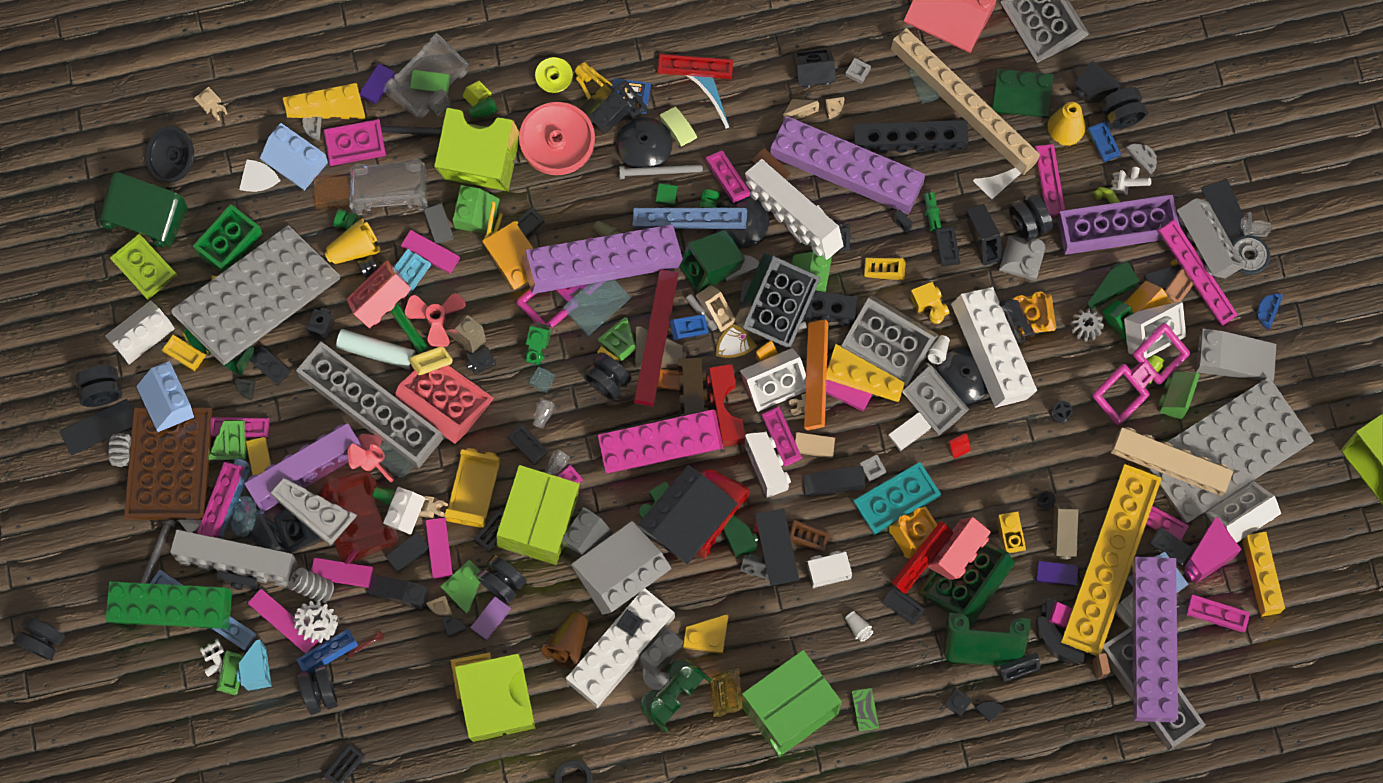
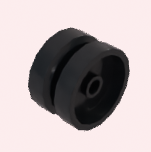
(1124, 108)
(1030, 216)
(607, 376)
(98, 386)
(501, 578)
(40, 635)
(313, 690)

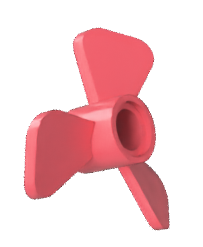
(419, 310)
(369, 455)

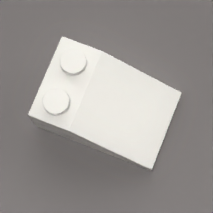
(1145, 322)

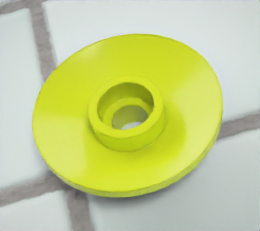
(553, 67)

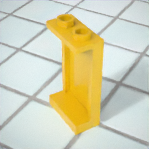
(473, 488)

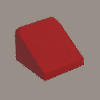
(959, 446)

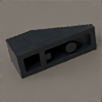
(399, 591)

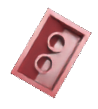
(378, 294)
(960, 548)

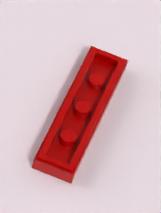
(695, 66)
(922, 557)

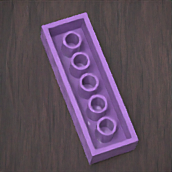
(1115, 224)
(305, 466)

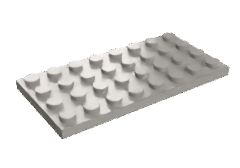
(255, 294)
(1246, 436)

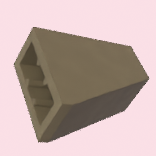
(467, 333)
(671, 354)
(1065, 529)

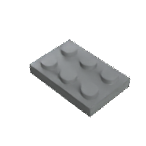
(935, 400)

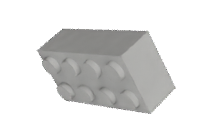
(1209, 238)

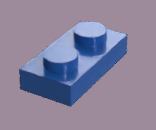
(689, 327)

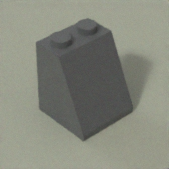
(585, 534)

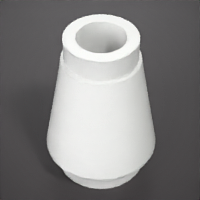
(938, 351)
(859, 627)

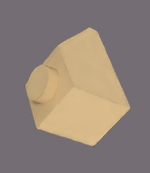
(716, 307)

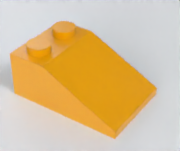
(507, 251)

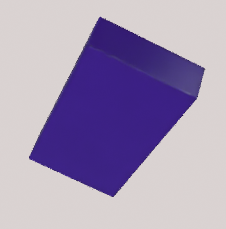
(373, 88)
(1057, 573)

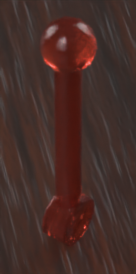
(379, 637)

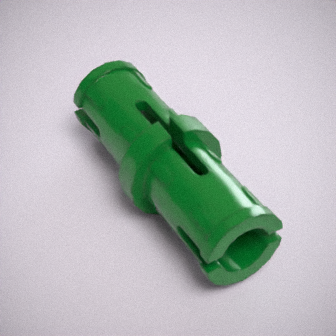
(932, 211)

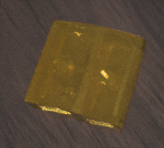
(726, 692)

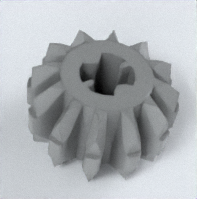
(1082, 319)
(119, 449)

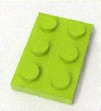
(143, 266)

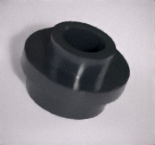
(1043, 497)

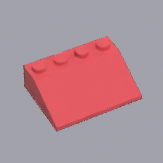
(951, 20)
(444, 400)

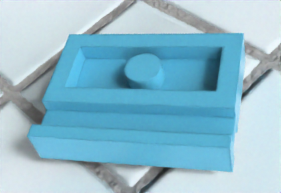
(412, 268)

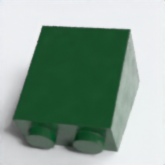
(711, 260)

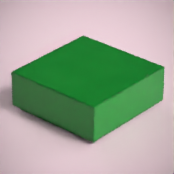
(666, 194)

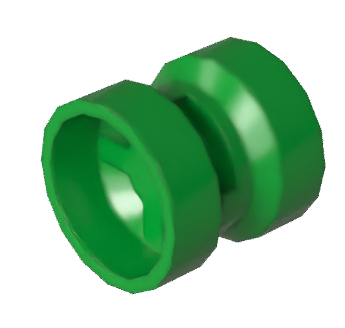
(709, 199)
(345, 219)

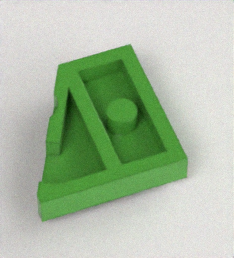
(619, 340)
(230, 442)
(463, 586)

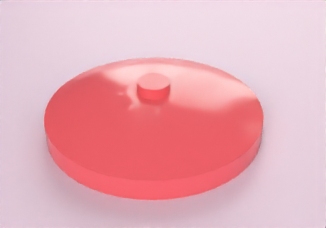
(557, 138)

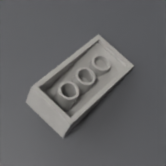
(1235, 355)

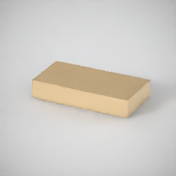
(815, 445)

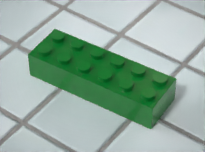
(169, 605)

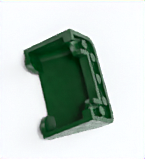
(143, 209)
(983, 646)

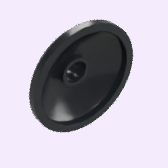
(163, 152)
(647, 153)
(756, 223)
(968, 387)

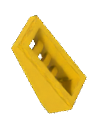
(900, 275)

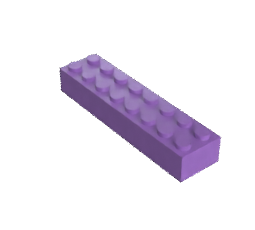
(847, 165)
(602, 259)
(1155, 639)

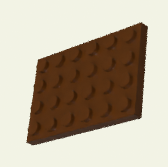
(168, 468)

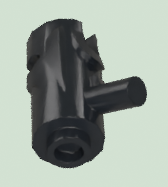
(1017, 318)

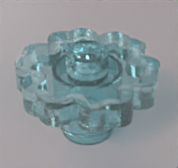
(244, 516)

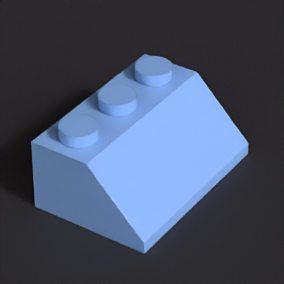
(293, 156)
(164, 397)

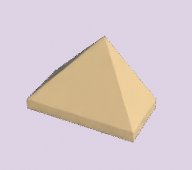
(801, 108)

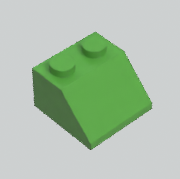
(474, 209)
(815, 265)
(1178, 394)

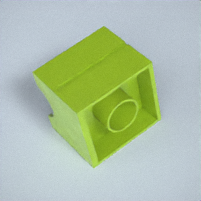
(477, 152)
(1366, 455)
(537, 514)
(495, 697)

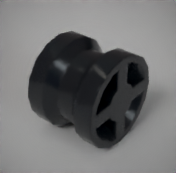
(367, 266)
(1062, 407)

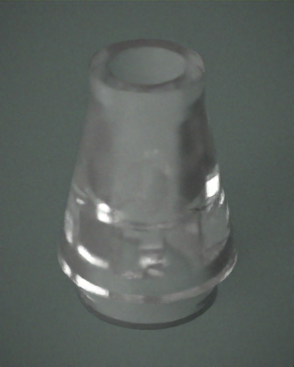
(543, 412)
(557, 462)

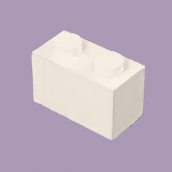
(404, 510)
(829, 569)

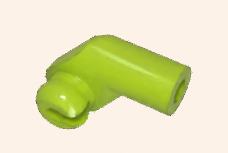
(1106, 193)

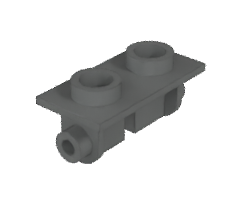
(752, 565)

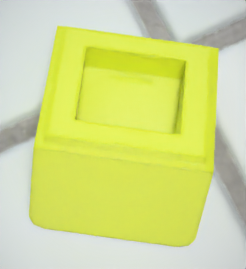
(476, 92)

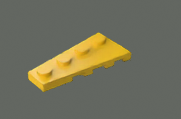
(326, 103)
(859, 374)

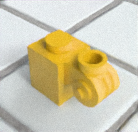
(928, 297)

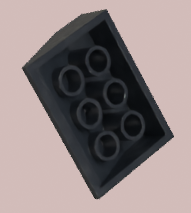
(777, 300)
(687, 514)

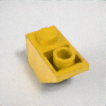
(1011, 532)

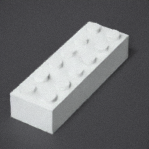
(794, 210)
(994, 347)
(617, 651)

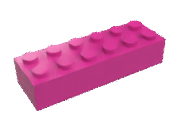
(660, 441)

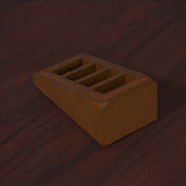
(809, 530)

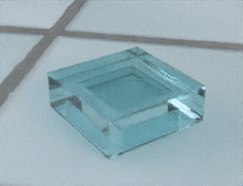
(542, 379)

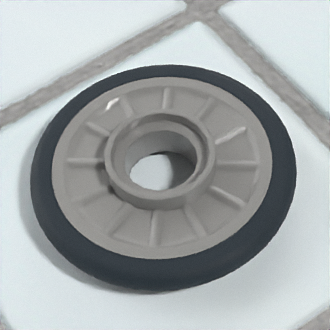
(1260, 250)

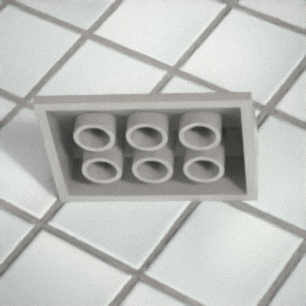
(1045, 25)
(889, 340)
(620, 567)

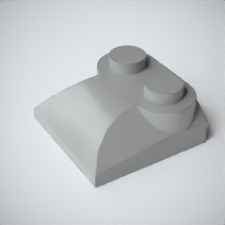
(1022, 257)

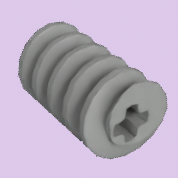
(311, 585)

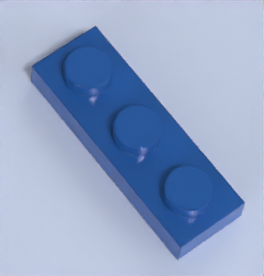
(327, 651)

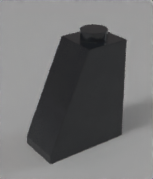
(984, 234)

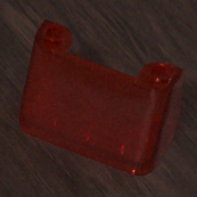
(366, 532)

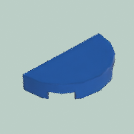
(1267, 309)

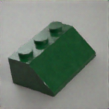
(1022, 93)

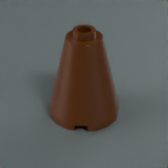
(567, 641)

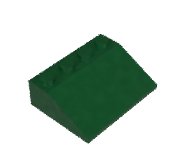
(974, 588)

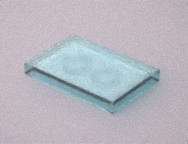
(596, 304)

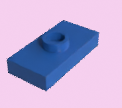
(1104, 141)

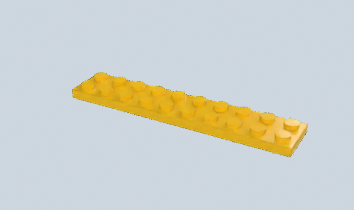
(1111, 560)

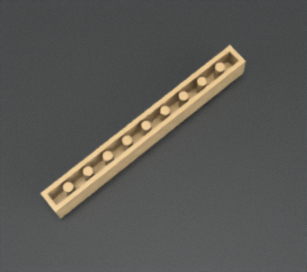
(965, 101)

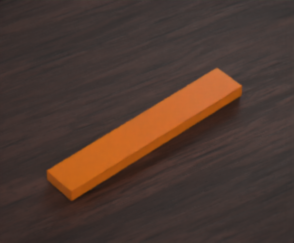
(816, 375)

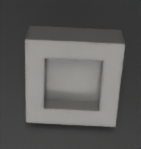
(858, 70)
(873, 468)

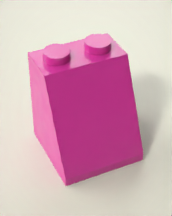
(1212, 552)

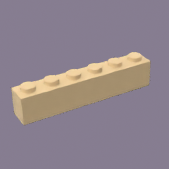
(1171, 461)

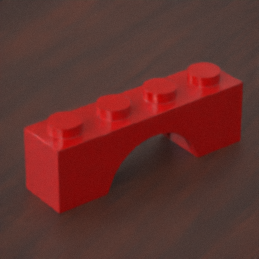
(722, 382)

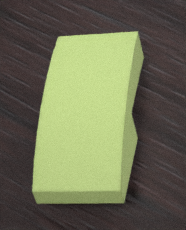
(678, 126)

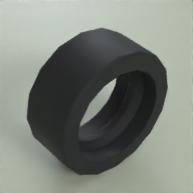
(573, 764)

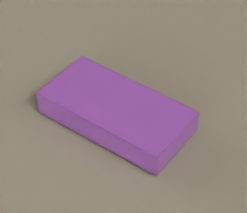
(490, 618)

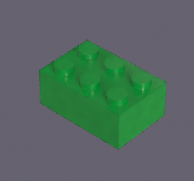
(228, 239)

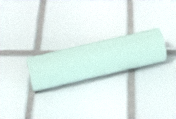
(375, 349)

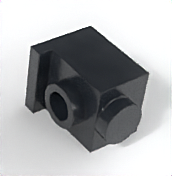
(321, 329)

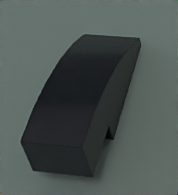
(834, 481)

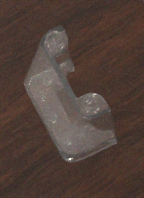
(434, 57)
(388, 185)

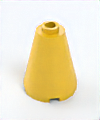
(1067, 124)
(353, 244)

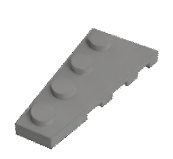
(316, 513)

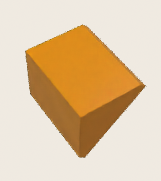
(1147, 297)

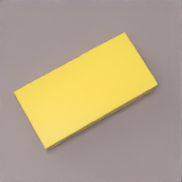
(430, 360)

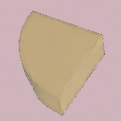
(834, 106)
(440, 606)

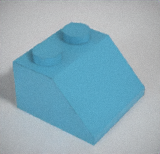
(254, 668)

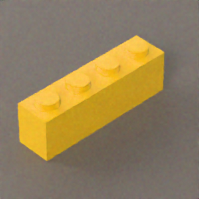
(1263, 574)

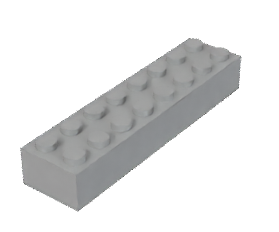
(369, 404)

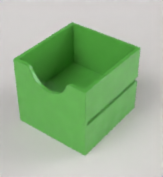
(791, 703)

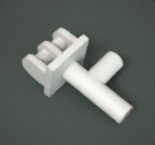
(1122, 181)
(215, 656)

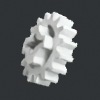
(315, 621)

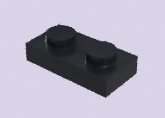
(269, 366)

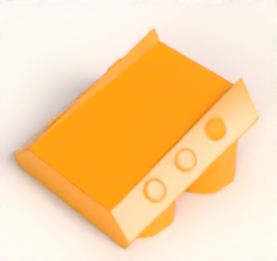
(1038, 311)
(912, 530)

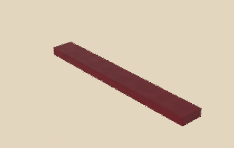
(656, 338)

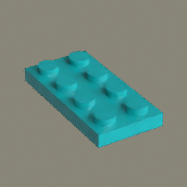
(896, 498)

